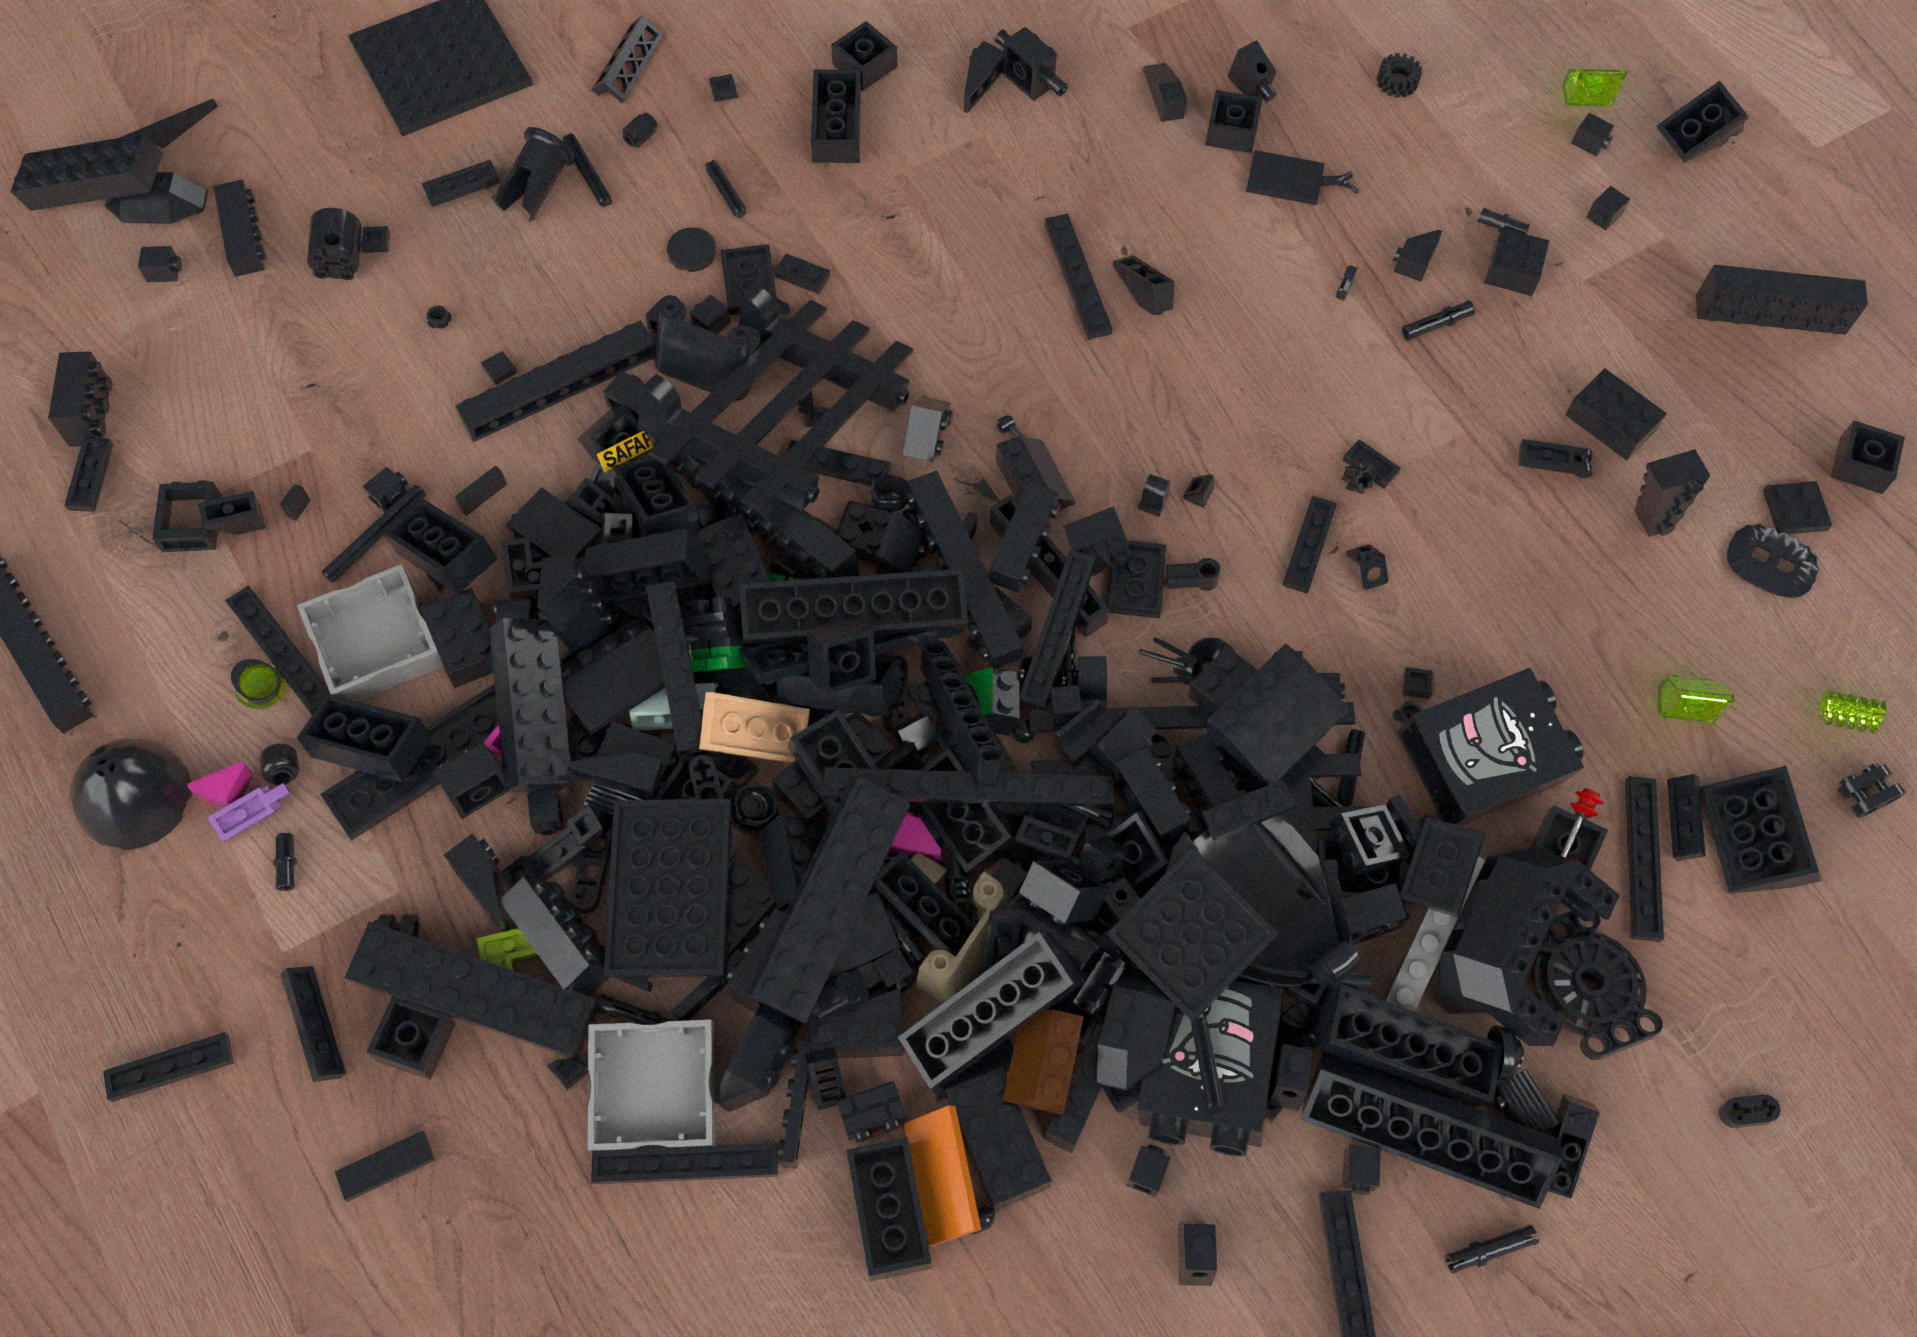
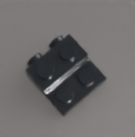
(1368, 839)

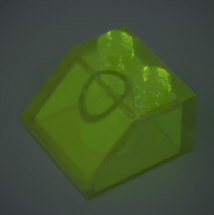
(1592, 86)
(1693, 699)

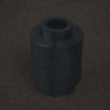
(639, 130)

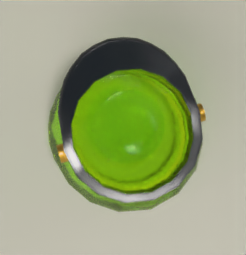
(257, 683)

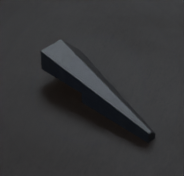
(170, 128)

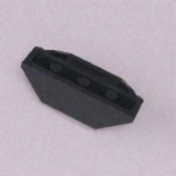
(168, 202)
(1133, 1031)
(757, 1060)

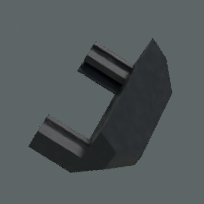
(1503, 932)

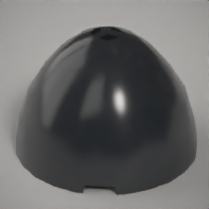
(136, 800)

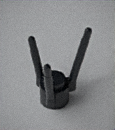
(1186, 667)

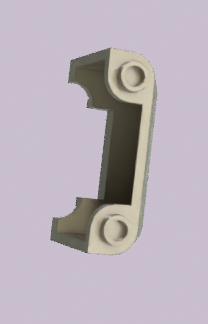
(943, 973)

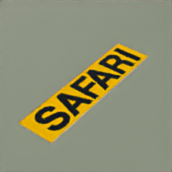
(624, 451)

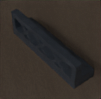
(620, 57)

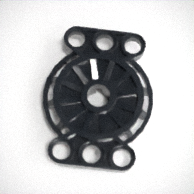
(1612, 1003)

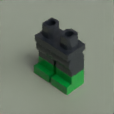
(714, 636)

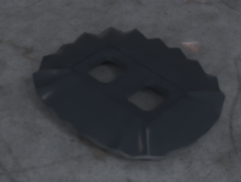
(1766, 574)

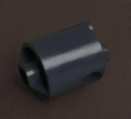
(334, 244)

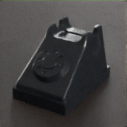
(1703, 123)

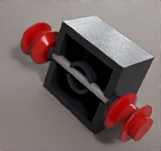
(1571, 833)

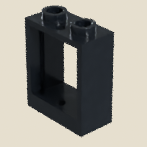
(189, 538)

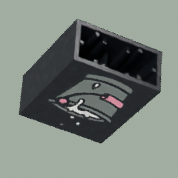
(1491, 747)
(1244, 1044)

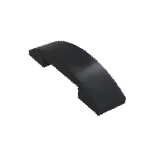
(558, 852)

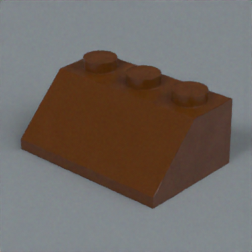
(1044, 1061)

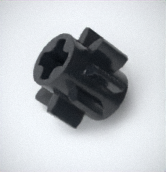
(1358, 476)

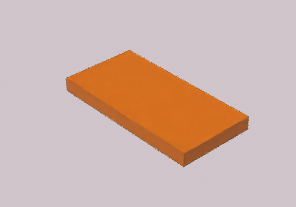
(942, 1176)

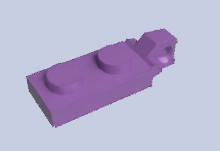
(248, 811)

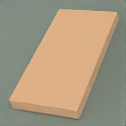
(750, 727)

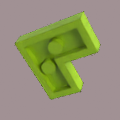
(505, 948)

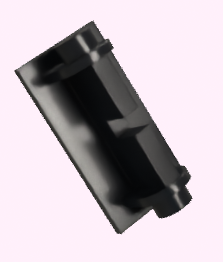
(1099, 984)

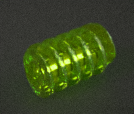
(1852, 710)

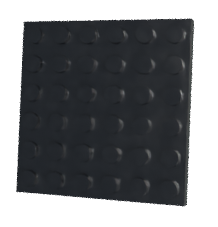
(439, 62)

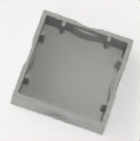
(370, 635)
(651, 1085)

